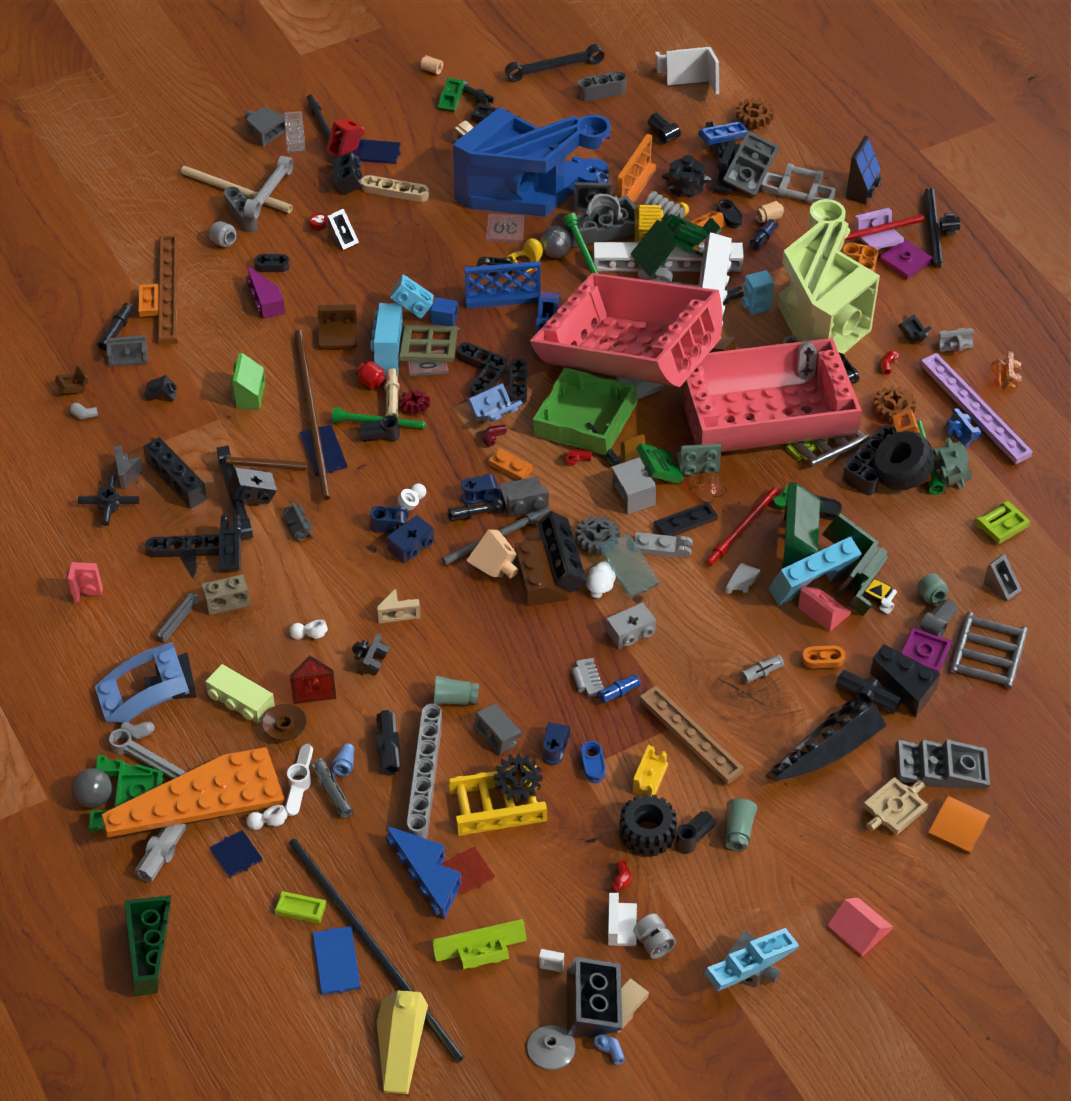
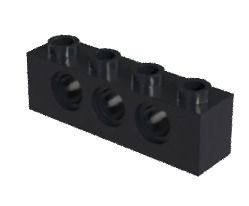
(175, 472)
(561, 551)

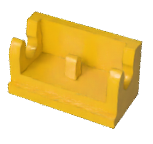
(650, 772)

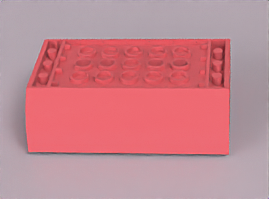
(632, 329)
(765, 387)

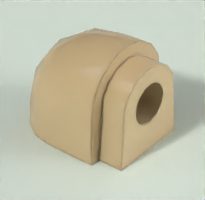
(461, 130)

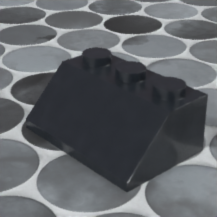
(593, 997)

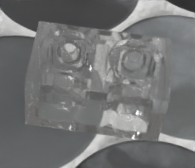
(294, 131)

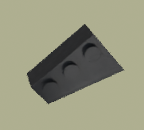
(905, 677)

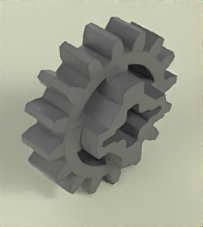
(596, 532)

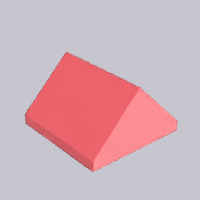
(822, 607)
(858, 925)

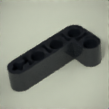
(859, 467)

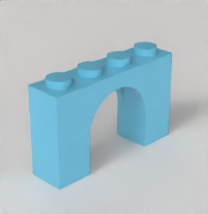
(832, 561)

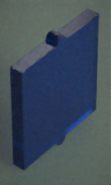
(236, 854)

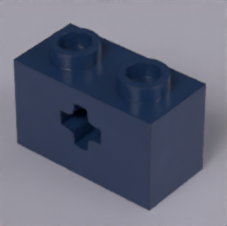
(410, 539)

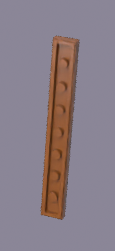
(168, 289)

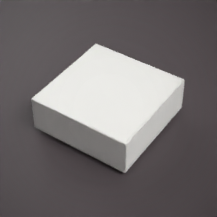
(551, 960)

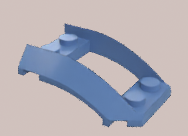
(172, 684)

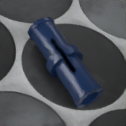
(763, 234)

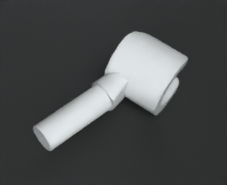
(887, 606)

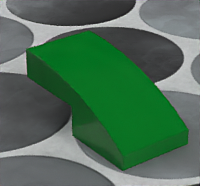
(451, 95)

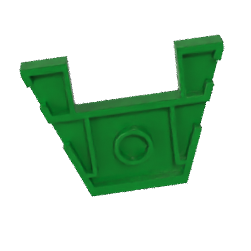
(131, 783)

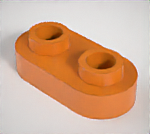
(823, 657)

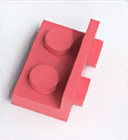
(83, 579)

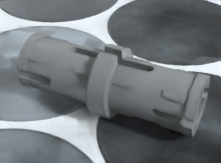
(773, 663)

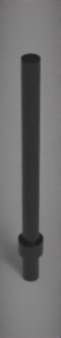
(316, 110)

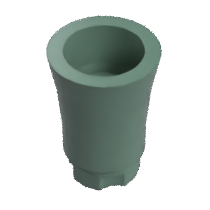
(455, 691)
(739, 823)

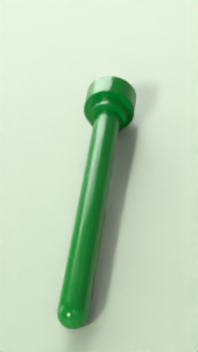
(571, 222)
(340, 415)
(936, 485)

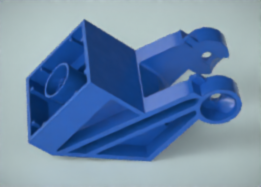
(521, 167)

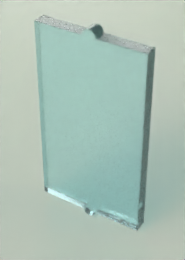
(629, 565)

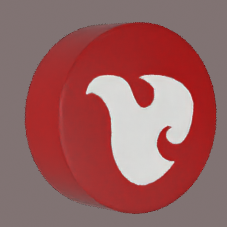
(318, 221)

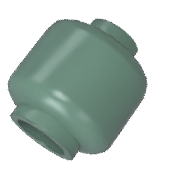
(932, 588)

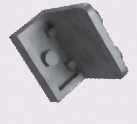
(524, 496)

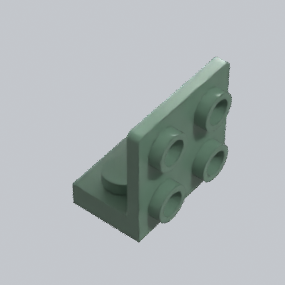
(699, 459)

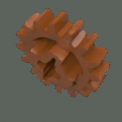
(754, 112)
(893, 401)

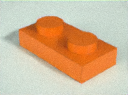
(148, 300)
(510, 465)

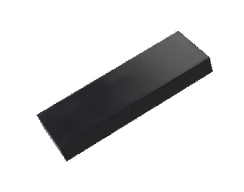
(686, 520)

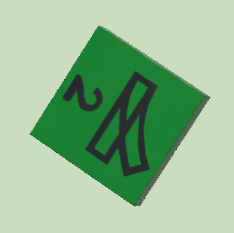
(659, 463)

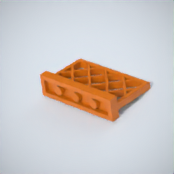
(636, 171)

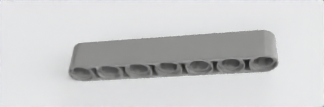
(425, 761)

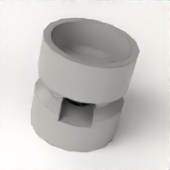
(654, 936)

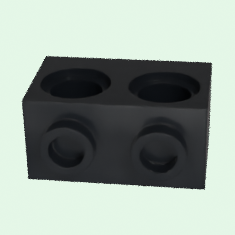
(347, 173)

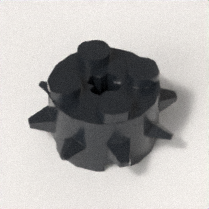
(686, 177)

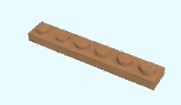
(692, 735)

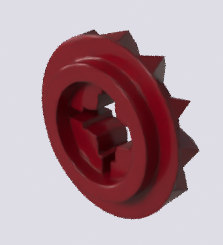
(409, 406)

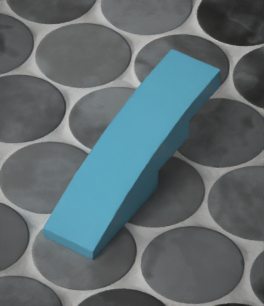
(751, 960)

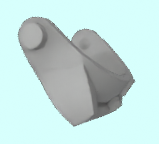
(605, 200)

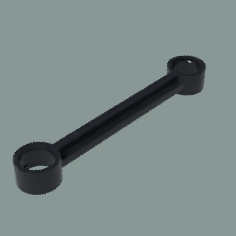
(554, 62)
(237, 505)

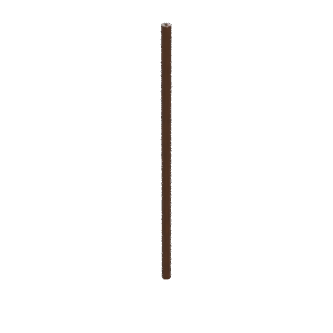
(312, 416)

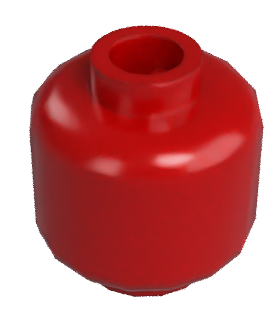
(370, 375)

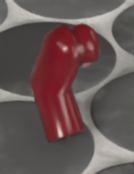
(492, 432)

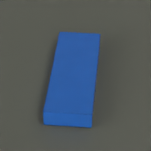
(723, 133)

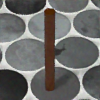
(266, 463)

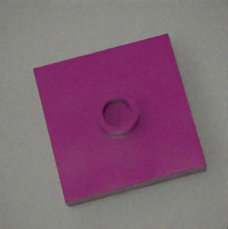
(906, 259)
(927, 648)

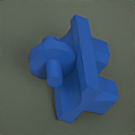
(960, 426)

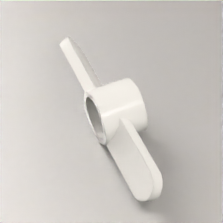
(297, 787)

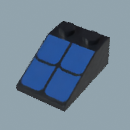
(863, 173)

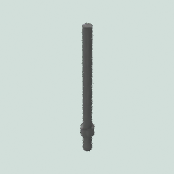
(530, 518)

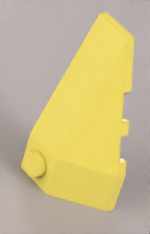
(399, 1035)

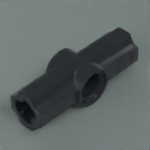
(869, 691)
(388, 742)

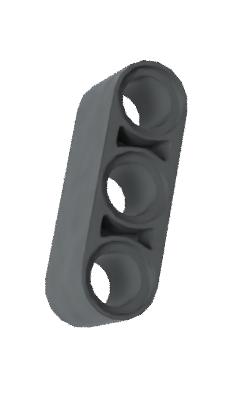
(602, 86)
(235, 205)

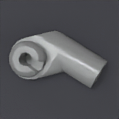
(81, 412)

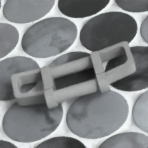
(785, 180)

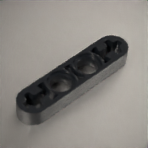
(185, 549)

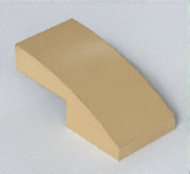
(632, 997)

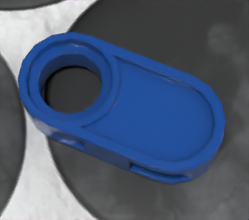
(593, 766)

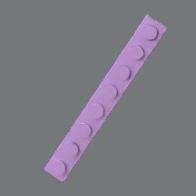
(976, 408)

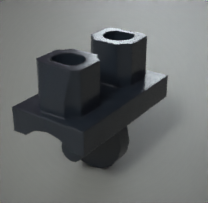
(376, 648)

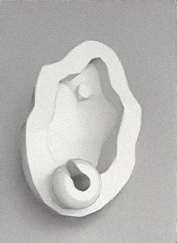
(600, 579)

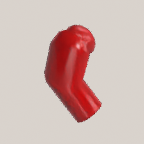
(890, 356)
(576, 455)
(623, 879)

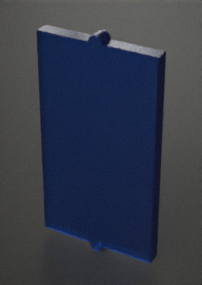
(378, 151)
(331, 449)

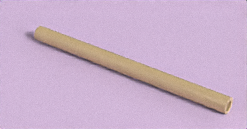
(220, 183)

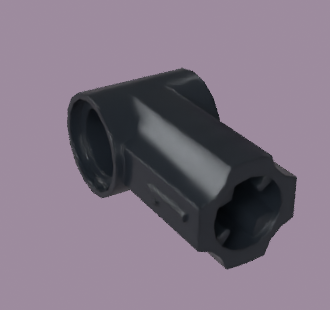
(665, 130)
(386, 428)
(691, 833)

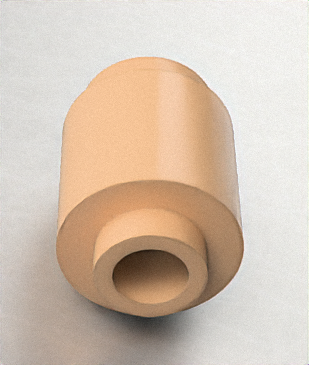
(769, 211)

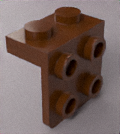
(337, 326)

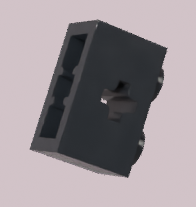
(252, 485)

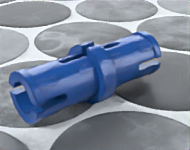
(618, 688)

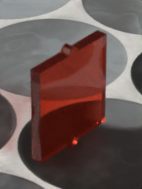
(472, 868)

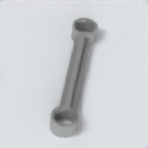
(253, 207)
(143, 754)

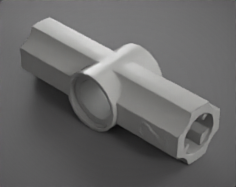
(159, 851)

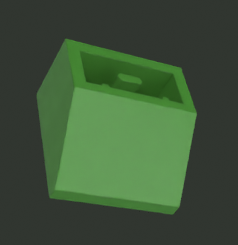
(247, 383)

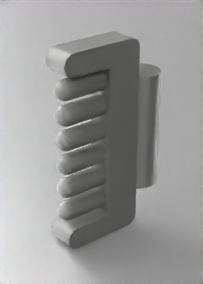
(582, 675)

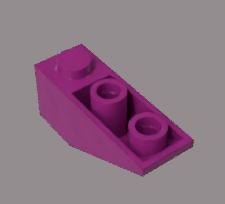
(266, 293)

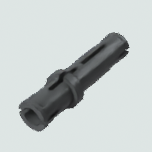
(328, 781)

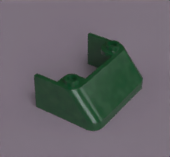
(801, 525)

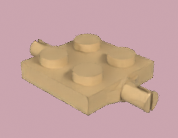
(895, 806)

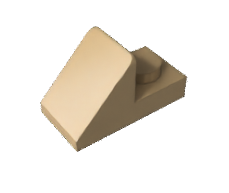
(394, 610)

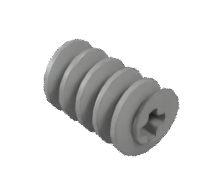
(666, 205)

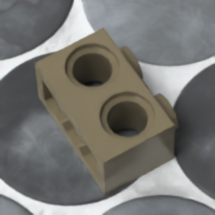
(226, 594)

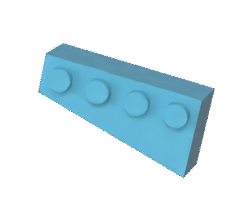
(387, 335)

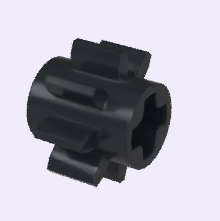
(949, 223)

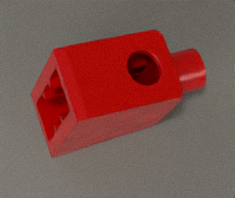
(344, 137)

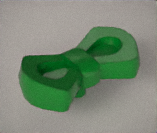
(780, 501)

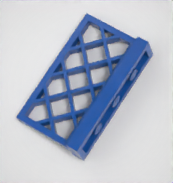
(502, 295)

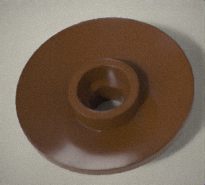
(284, 715)

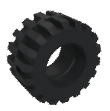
(648, 840)

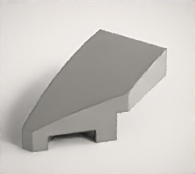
(742, 578)

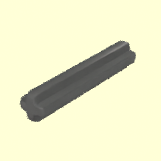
(177, 617)

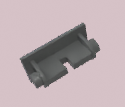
(302, 526)

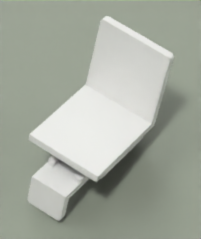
(689, 66)

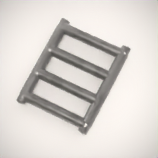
(829, 452)
(1012, 664)

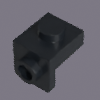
(914, 329)
(160, 387)

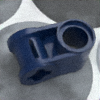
(481, 488)
(387, 519)
(555, 742)

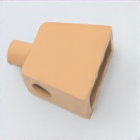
(494, 555)

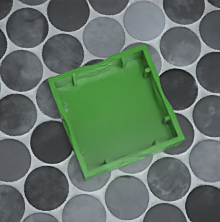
(585, 399)

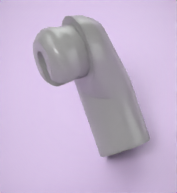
(139, 731)

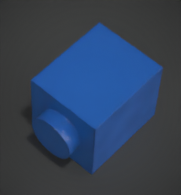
(443, 312)

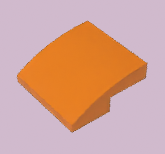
(958, 824)

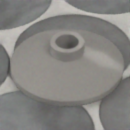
(549, 1056)

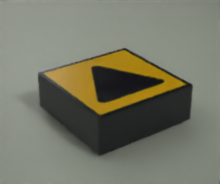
(877, 591)

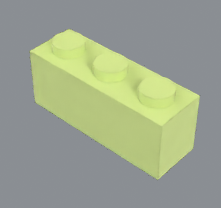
(239, 693)

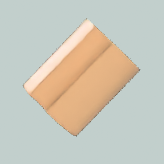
(432, 64)

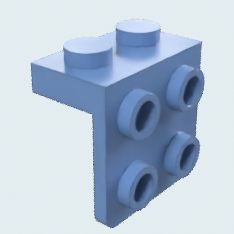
(492, 403)

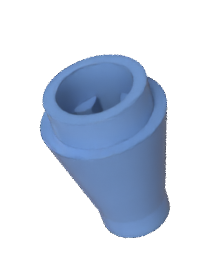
(344, 760)

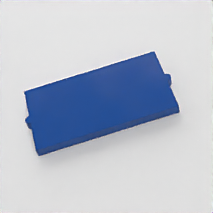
(336, 960)

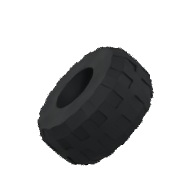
(911, 471)

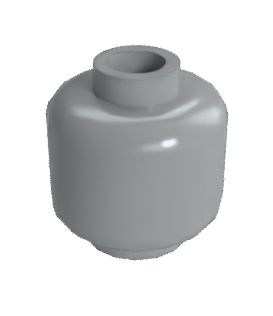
(222, 234)

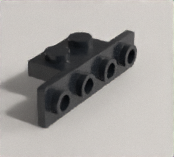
(723, 165)

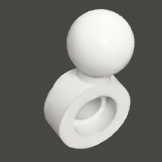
(410, 498)
(313, 629)
(272, 816)

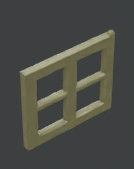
(407, 341)

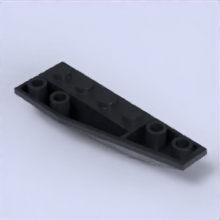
(831, 740)

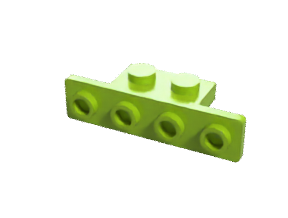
(480, 945)

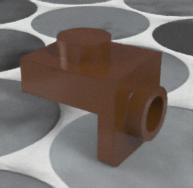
(73, 382)

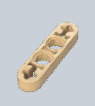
(419, 194)

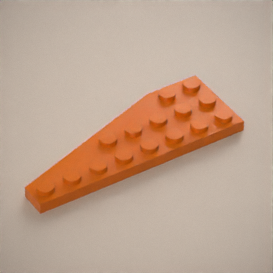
(215, 789)

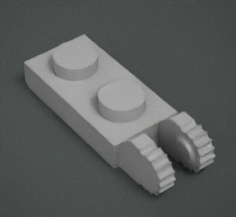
(663, 545)

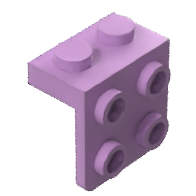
(881, 239)

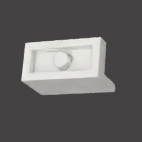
(621, 922)

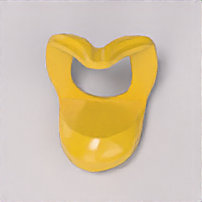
(531, 249)

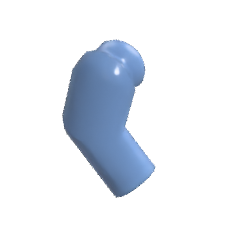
(611, 1046)

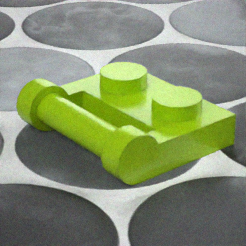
(1005, 526)

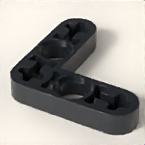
(493, 366)

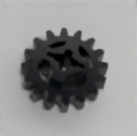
(509, 778)

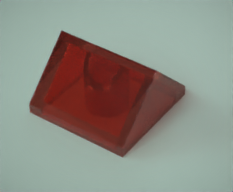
(312, 682)

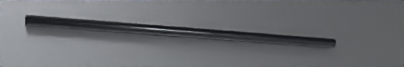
(372, 945)

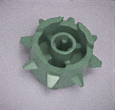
(953, 463)

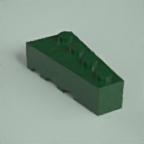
(146, 936)

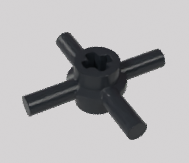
(108, 500)

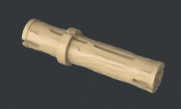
(392, 388)

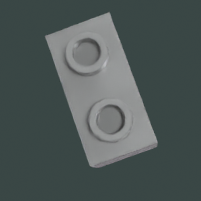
(631, 625)

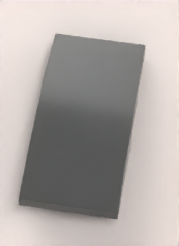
(751, 163)
(943, 764)

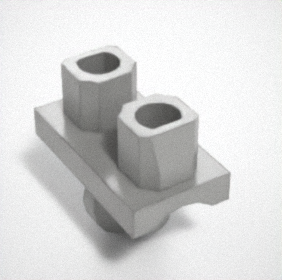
(955, 339)

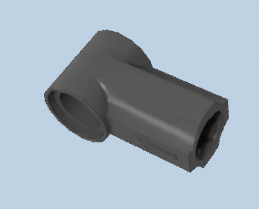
(937, 621)

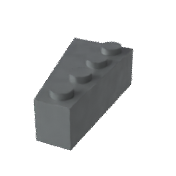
(603, 223)

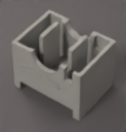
(634, 485)

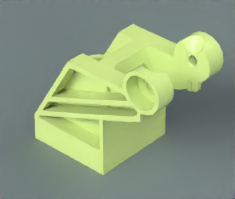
(827, 289)

